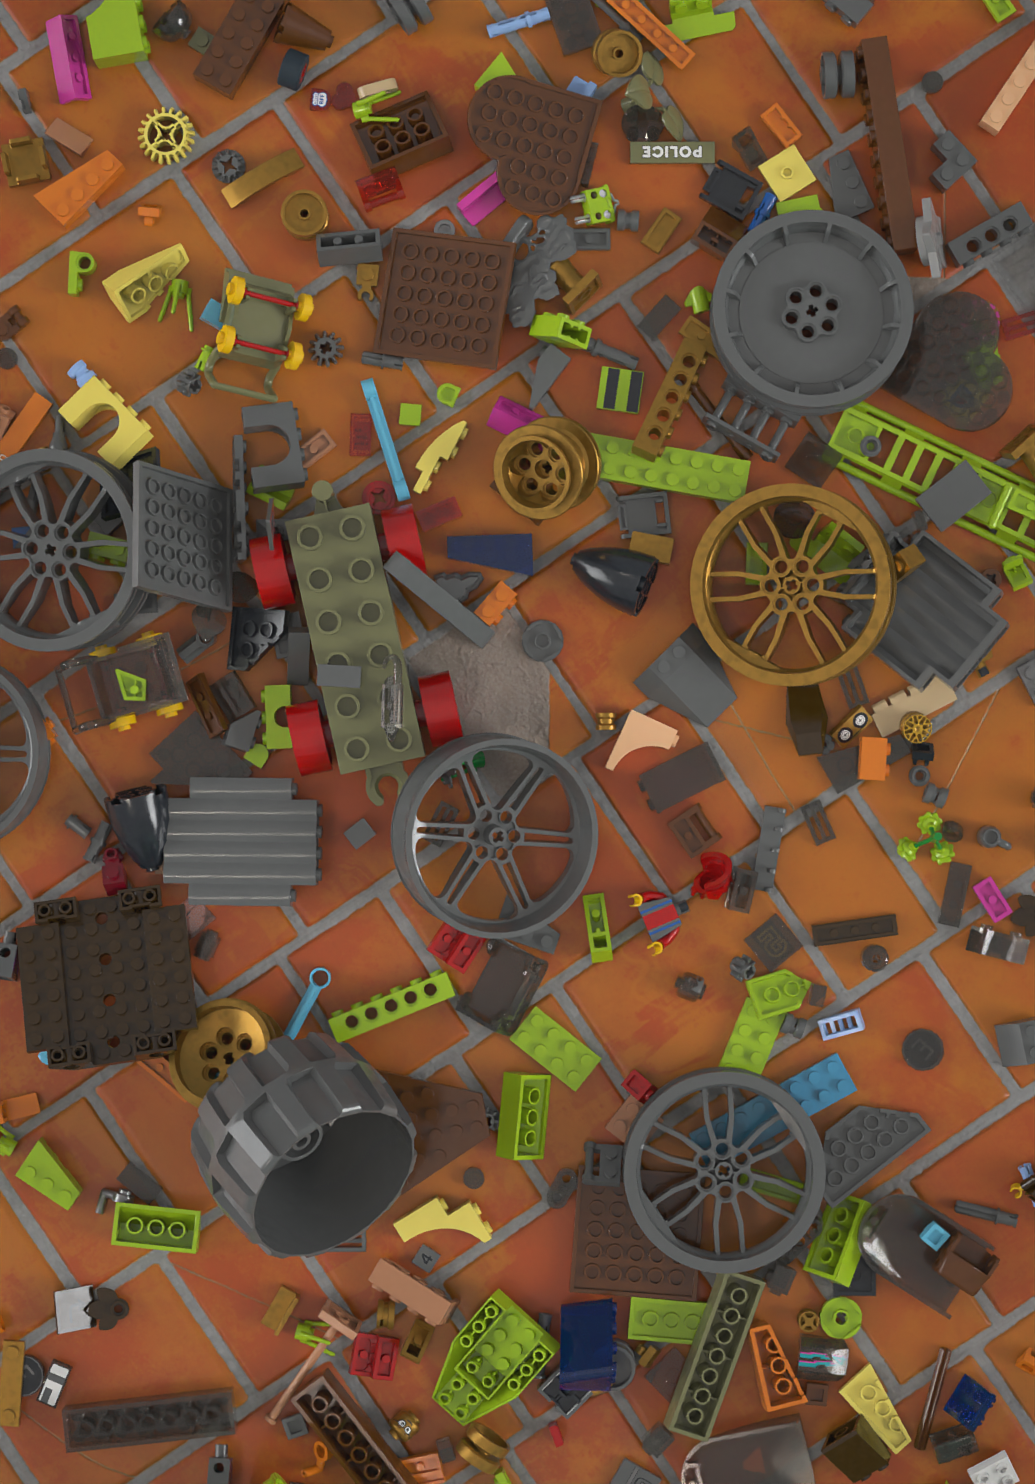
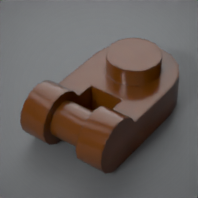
(7, 331)

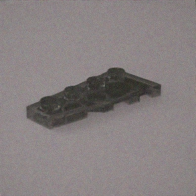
(842, 765)

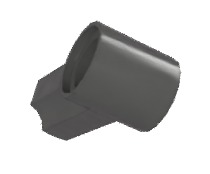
(194, 647)

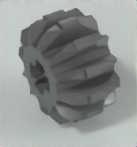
(328, 355)

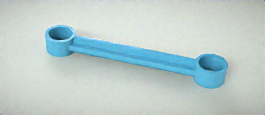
(385, 439)
(305, 1004)

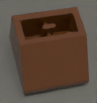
(718, 233)

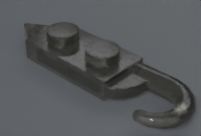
(392, 699)

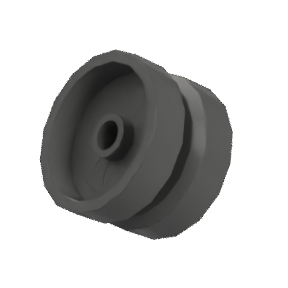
(404, 14)
(837, 75)
(626, 1364)

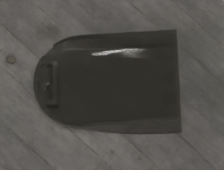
(895, 1251)
(752, 1454)

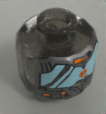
(867, 960)

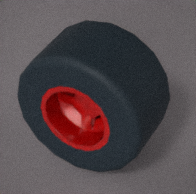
(293, 69)

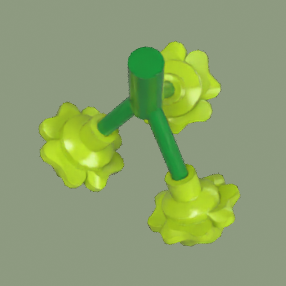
(928, 823)

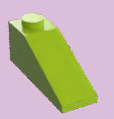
(597, 928)

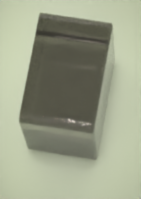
(817, 994)
(446, 1449)

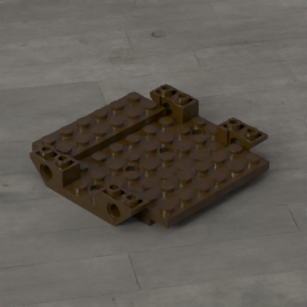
(68, 985)

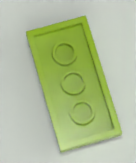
(751, 1040)
(555, 1048)
(664, 1320)

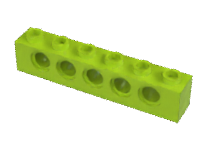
(343, 1031)

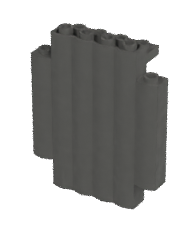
(939, 616)
(243, 841)

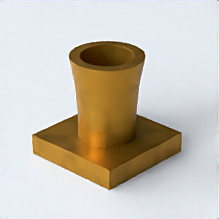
(578, 288)
(1022, 446)

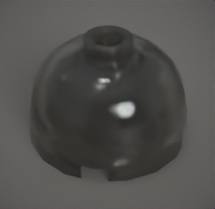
(174, 23)

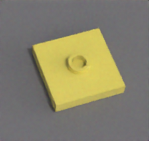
(787, 173)

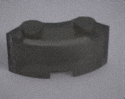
(997, 944)

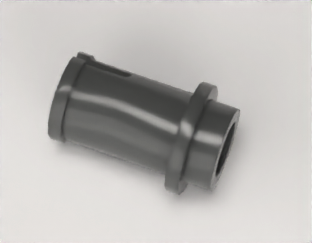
(77, 826)

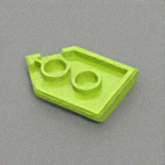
(776, 993)

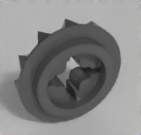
(219, 169)

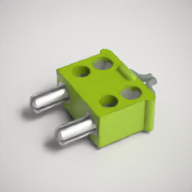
(596, 206)

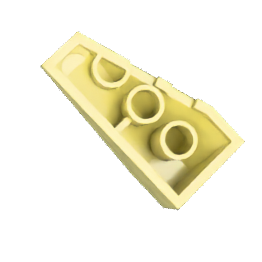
(140, 283)

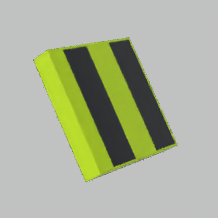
(620, 390)

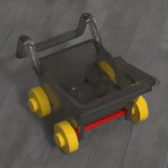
(148, 658)

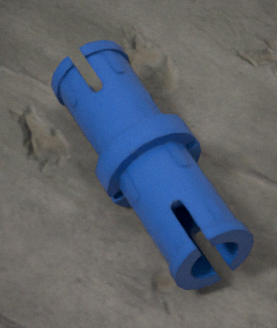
(763, 212)

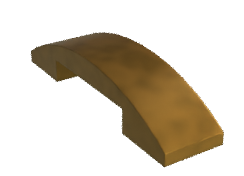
(262, 177)

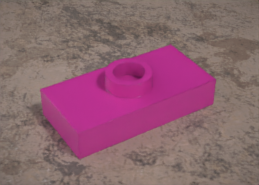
(992, 899)

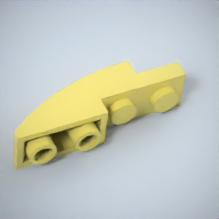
(444, 448)

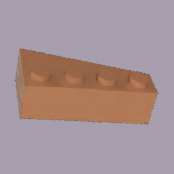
(413, 1292)

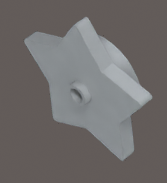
(930, 239)

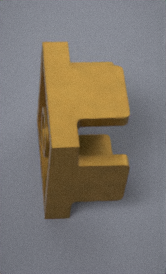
(25, 161)

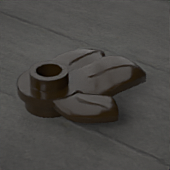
(1026, 914)
(104, 1308)

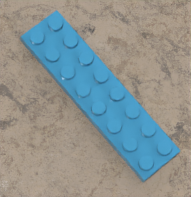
(811, 1088)

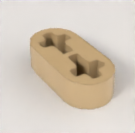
(387, 85)

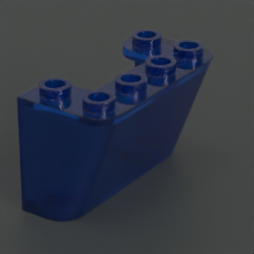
(588, 1345)

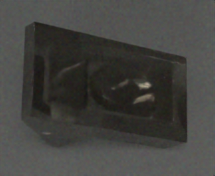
(748, 148)

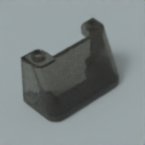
(504, 987)

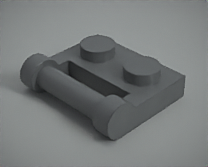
(609, 1164)

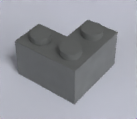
(955, 161)

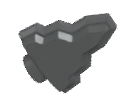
(459, 585)

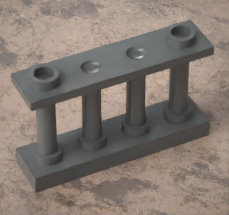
(750, 441)

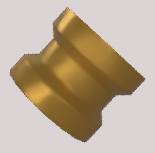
(605, 721)
(811, 1323)

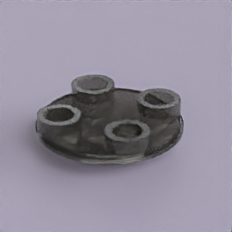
(642, 124)

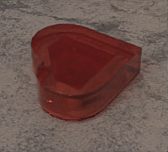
(344, 97)

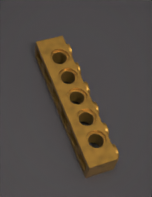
(688, 352)

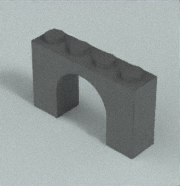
(282, 420)

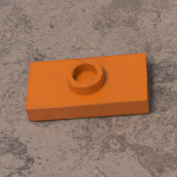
(781, 125)

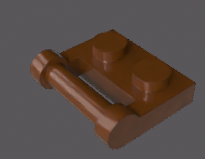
(689, 835)

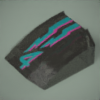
(821, 1358)

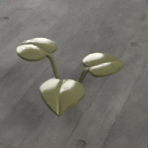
(639, 94)

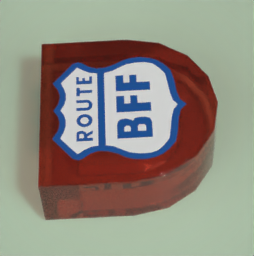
(320, 100)

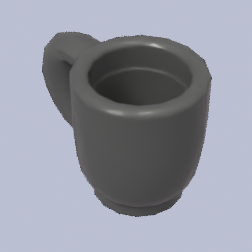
(990, 837)

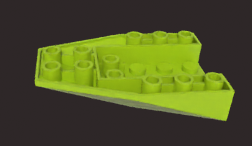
(492, 1360)

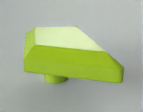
(132, 686)

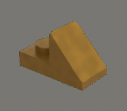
(417, 1341)

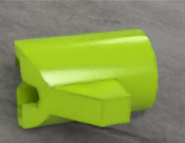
(698, 299)

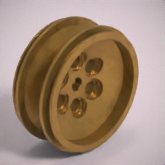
(218, 1021)

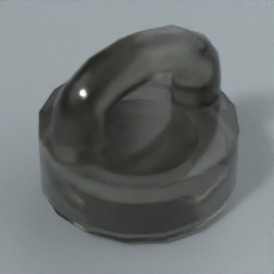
(952, 831)

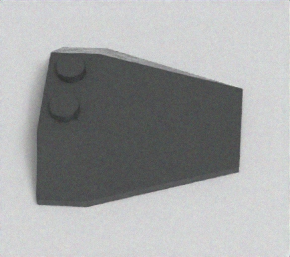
(689, 679)

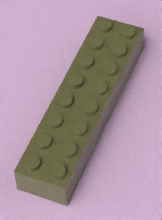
(714, 1354)

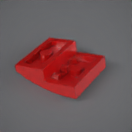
(455, 947)
(374, 1356)

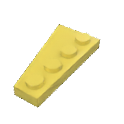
(868, 1397)

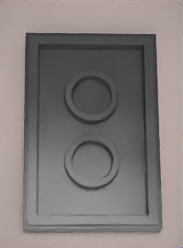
(953, 496)

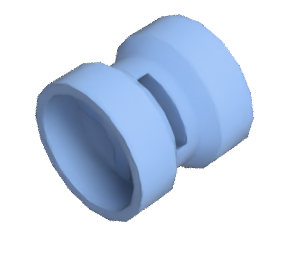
(80, 373)

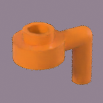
(322, 1454)

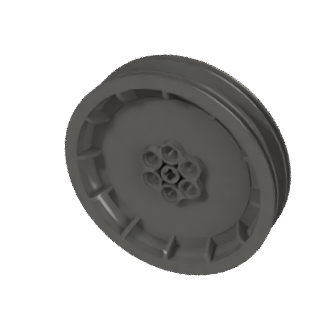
(849, 269)

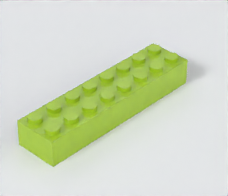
(675, 472)

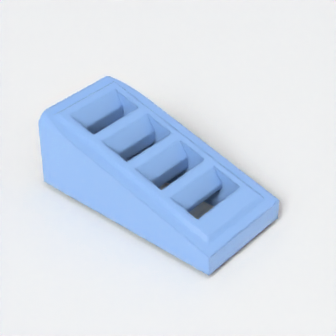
(839, 1017)

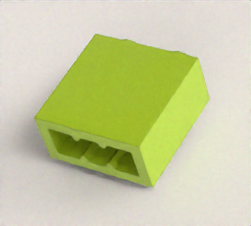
(560, 330)
(116, 554)

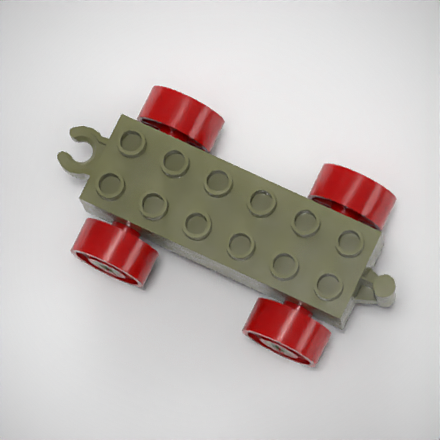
(353, 624)

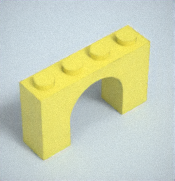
(96, 397)

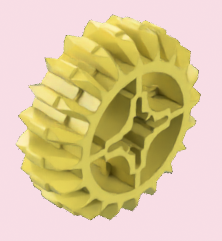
(159, 142)

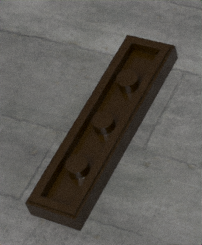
(854, 930)

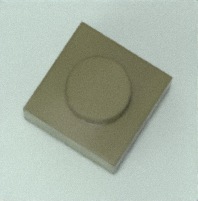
(201, 40)

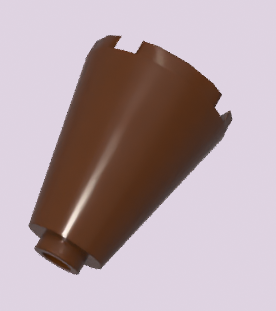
(302, 30)

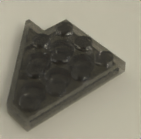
(193, 754)

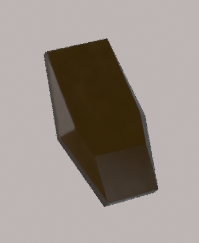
(806, 719)

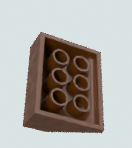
(406, 143)

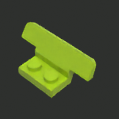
(696, 19)
(839, 556)

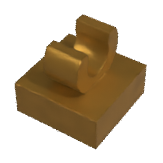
(648, 1354)

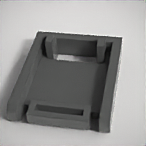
(640, 514)

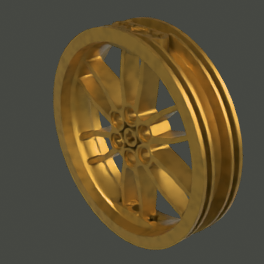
(749, 661)

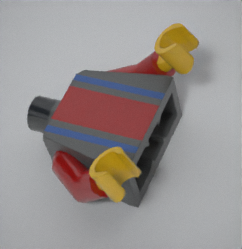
(659, 917)

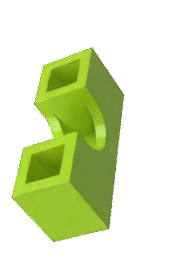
(275, 698)

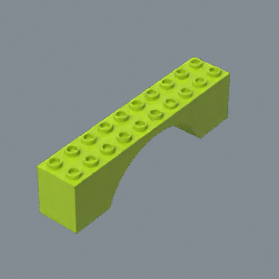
(118, 33)

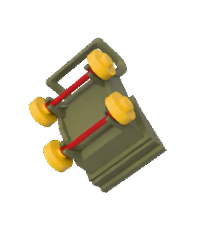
(258, 328)

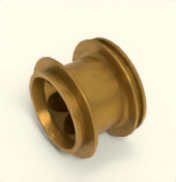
(573, 461)

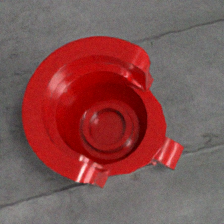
(714, 878)

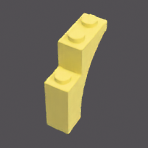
(434, 1215)

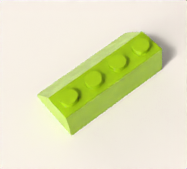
(523, 1115)
(156, 1227)
(836, 1249)

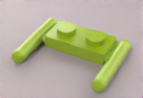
(1013, 500)

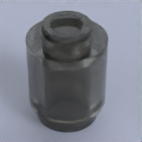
(207, 944)

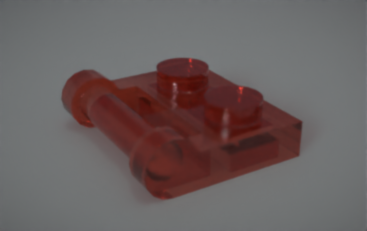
(378, 184)

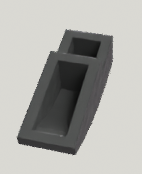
(298, 656)

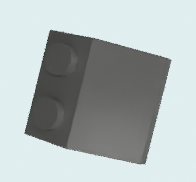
(1016, 1042)

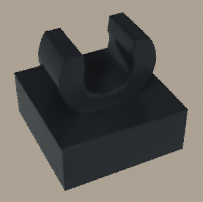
(922, 751)

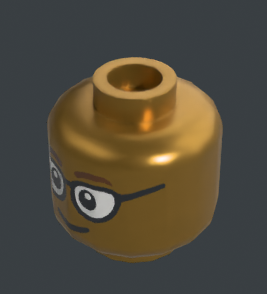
(404, 1425)

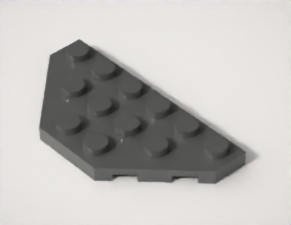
(864, 1145)

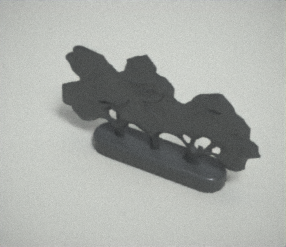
(533, 275)

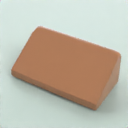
(69, 137)

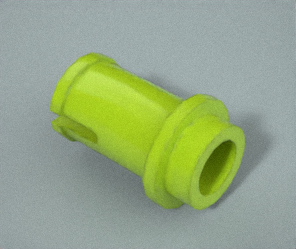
(206, 351)

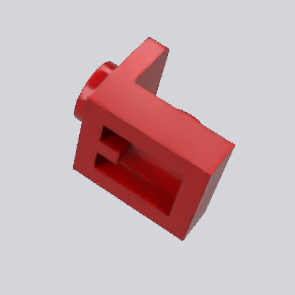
(639, 1086)

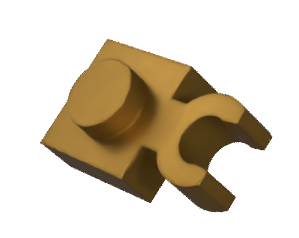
(367, 277)

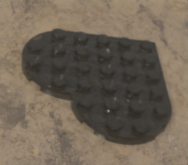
(953, 366)

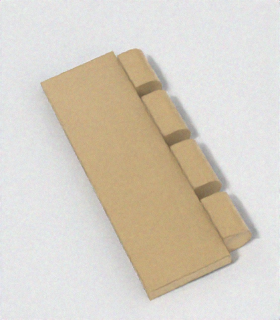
(931, 699)

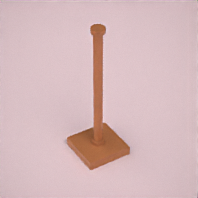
(340, 1321)

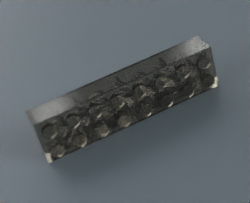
(149, 1419)

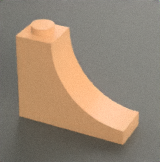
(638, 733)

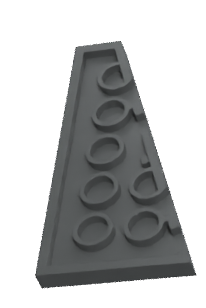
(240, 507)

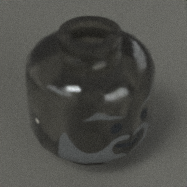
(690, 987)

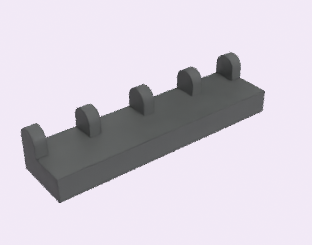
(769, 847)

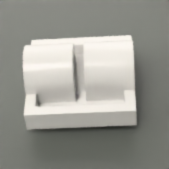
(994, 1470)

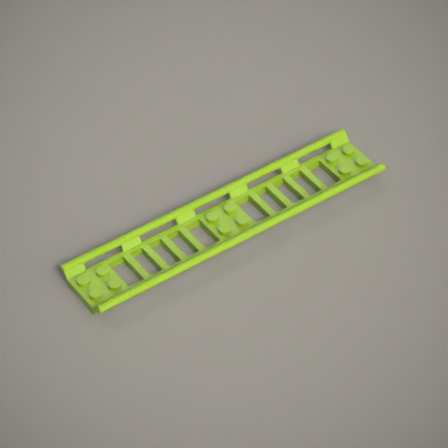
(857, 424)

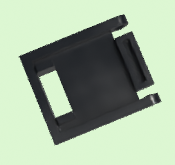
(728, 187)

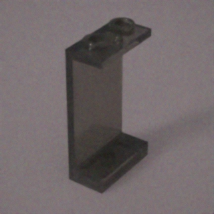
(680, 777)

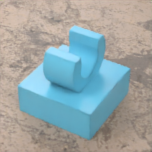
(934, 1235)

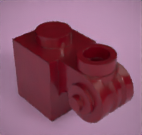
(114, 872)

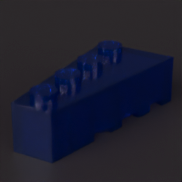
(499, 552)

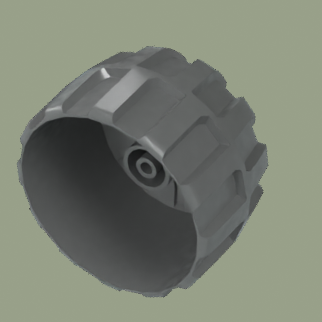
(303, 1145)

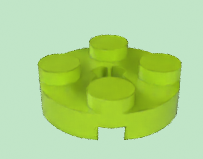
(852, 1319)

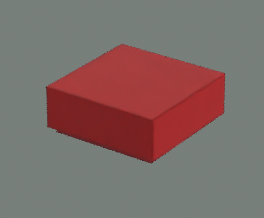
(556, 1433)

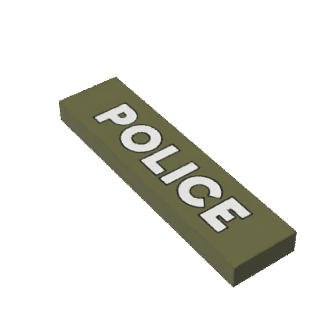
(672, 152)

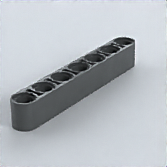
(439, 599)

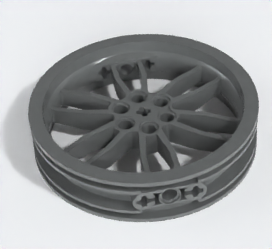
(100, 625)
(646, 1211)

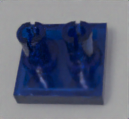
(969, 1403)

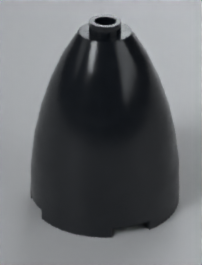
(617, 576)
(141, 823)

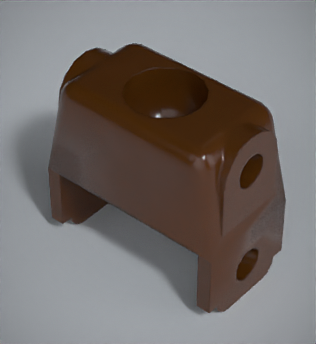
(965, 1263)

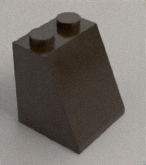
(856, 1449)

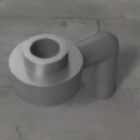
(122, 1196)

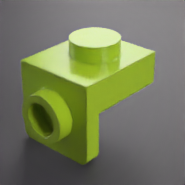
(1016, 572)

